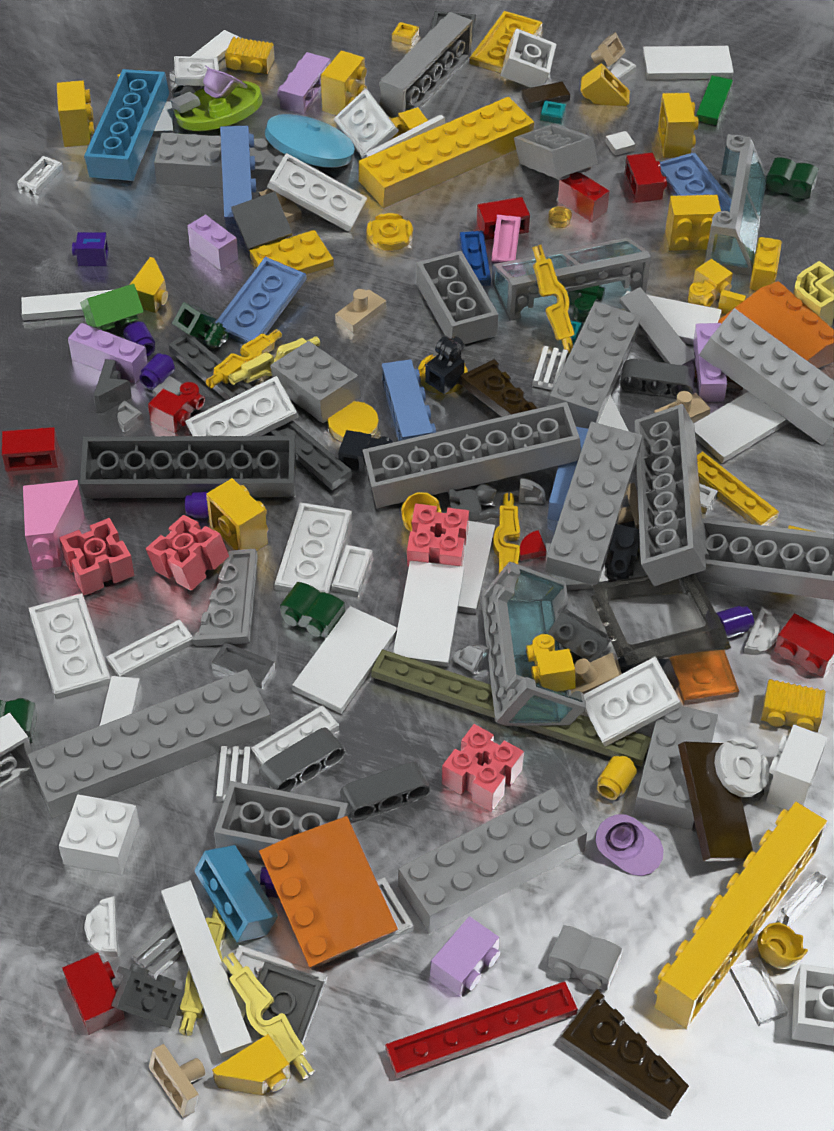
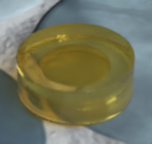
(560, 217)

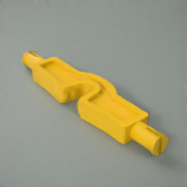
(548, 286)
(249, 351)
(507, 531)

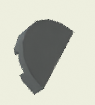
(181, 89)

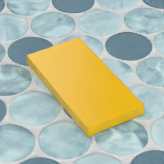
(493, 48)

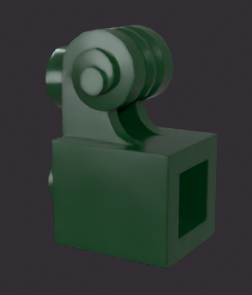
(584, 299)
(200, 324)

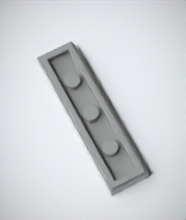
(657, 328)

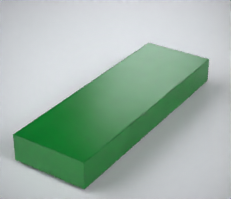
(714, 100)

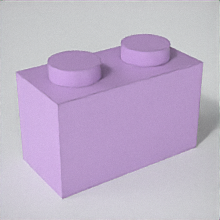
(213, 242)
(465, 957)

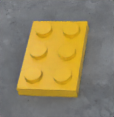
(301, 252)

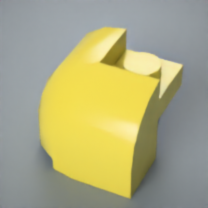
(816, 290)

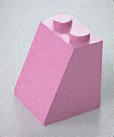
(48, 514)

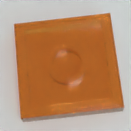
(704, 677)

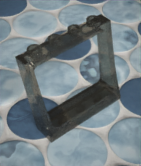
(706, 638)

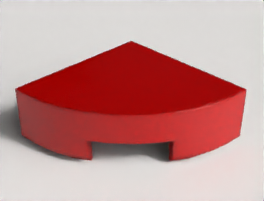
(532, 546)

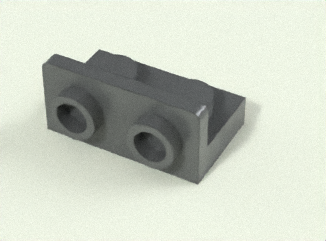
(579, 636)
(148, 997)

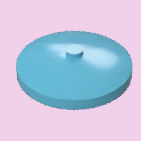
(309, 140)

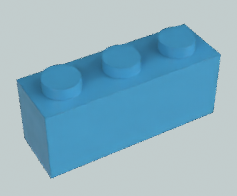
(236, 893)

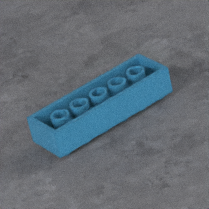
(127, 125)

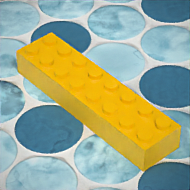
(443, 152)
(739, 914)

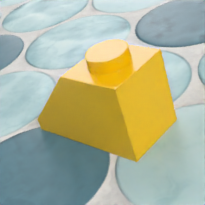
(604, 88)
(151, 286)
(254, 1069)

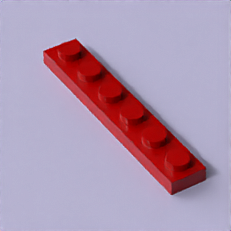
(480, 1029)

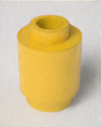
(616, 777)

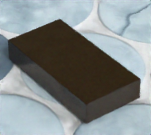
(554, 92)

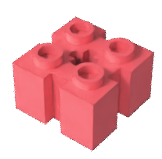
(438, 535)
(187, 552)
(96, 556)
(482, 767)

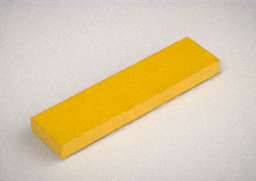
(734, 492)

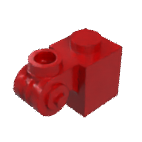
(173, 410)

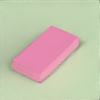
(506, 238)

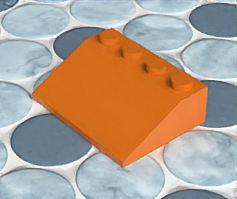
(790, 322)
(328, 891)

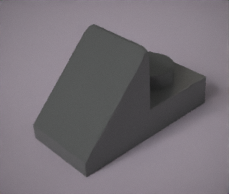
(110, 388)

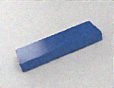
(475, 252)

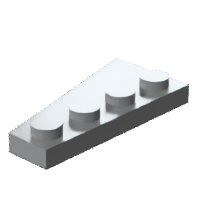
(231, 603)

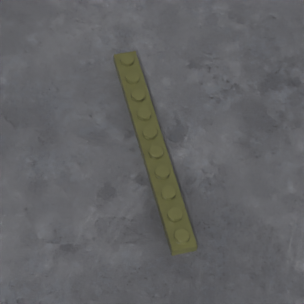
(478, 698)

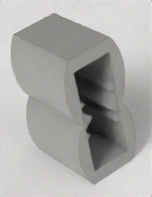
(584, 958)

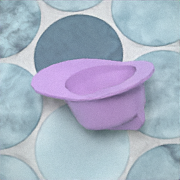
(220, 84)
(629, 844)

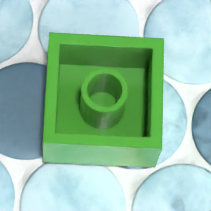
(112, 306)

